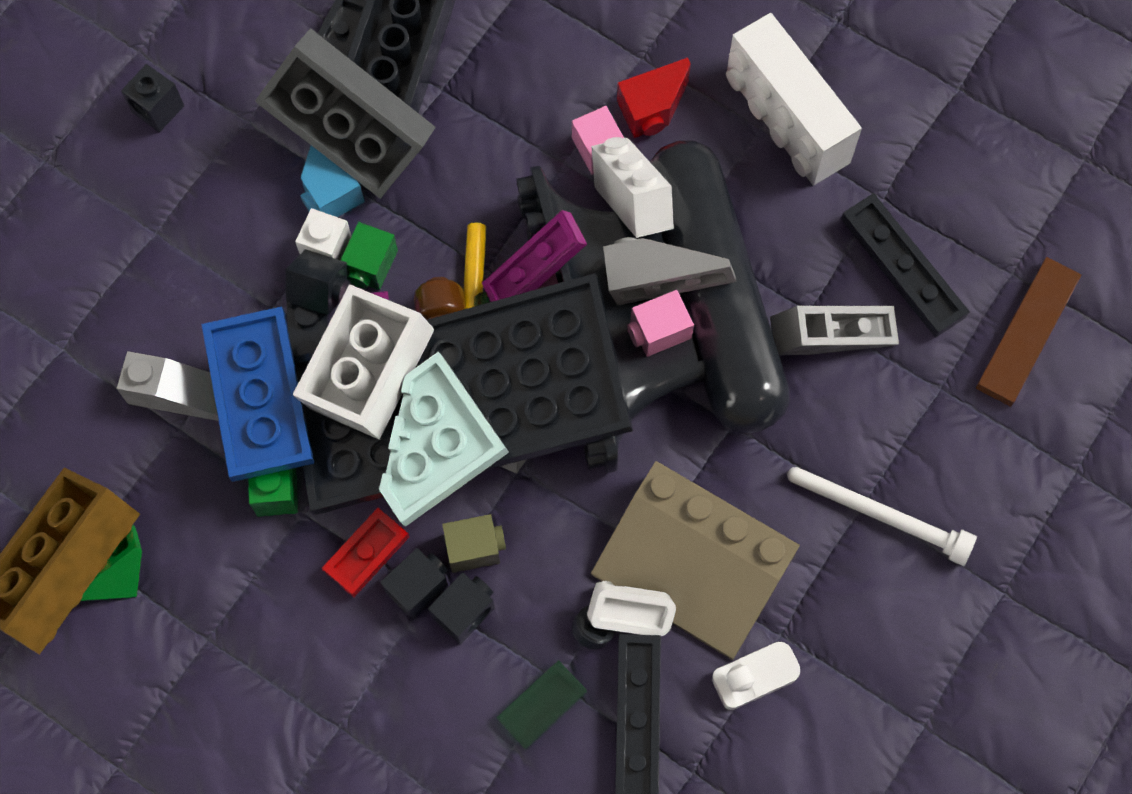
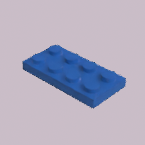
(254, 392)

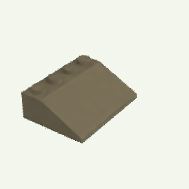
(700, 553)

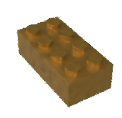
(58, 556)

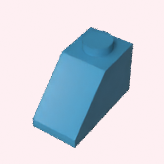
(328, 186)

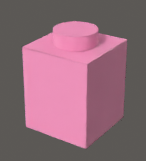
(593, 130)
(660, 323)

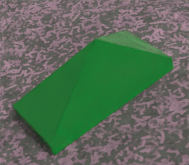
(121, 572)

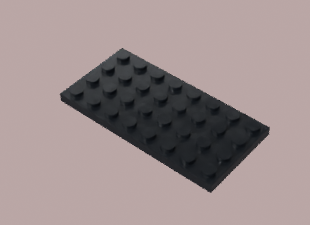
(531, 364)

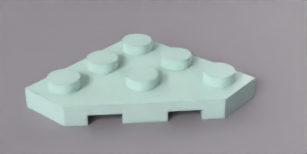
(435, 441)

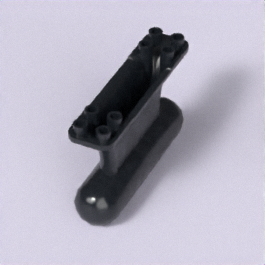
(731, 332)

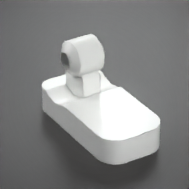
(631, 609)
(756, 675)

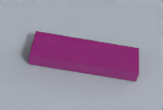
(537, 258)

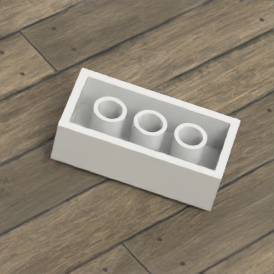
(792, 99)

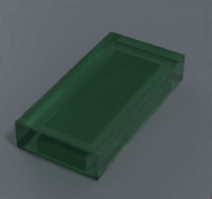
(542, 705)

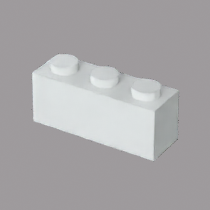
(632, 187)

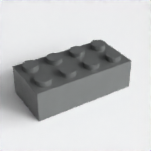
(345, 113)

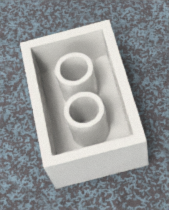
(363, 361)

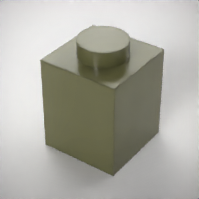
(473, 543)

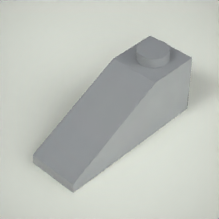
(651, 269)
(833, 329)
(167, 386)

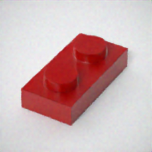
(365, 552)

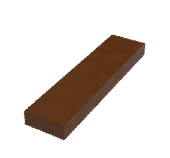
(1028, 331)

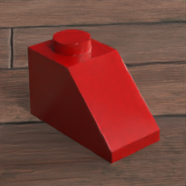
(652, 97)

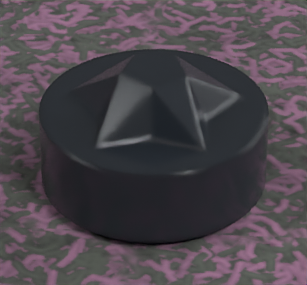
(587, 634)

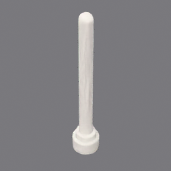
(954, 544)

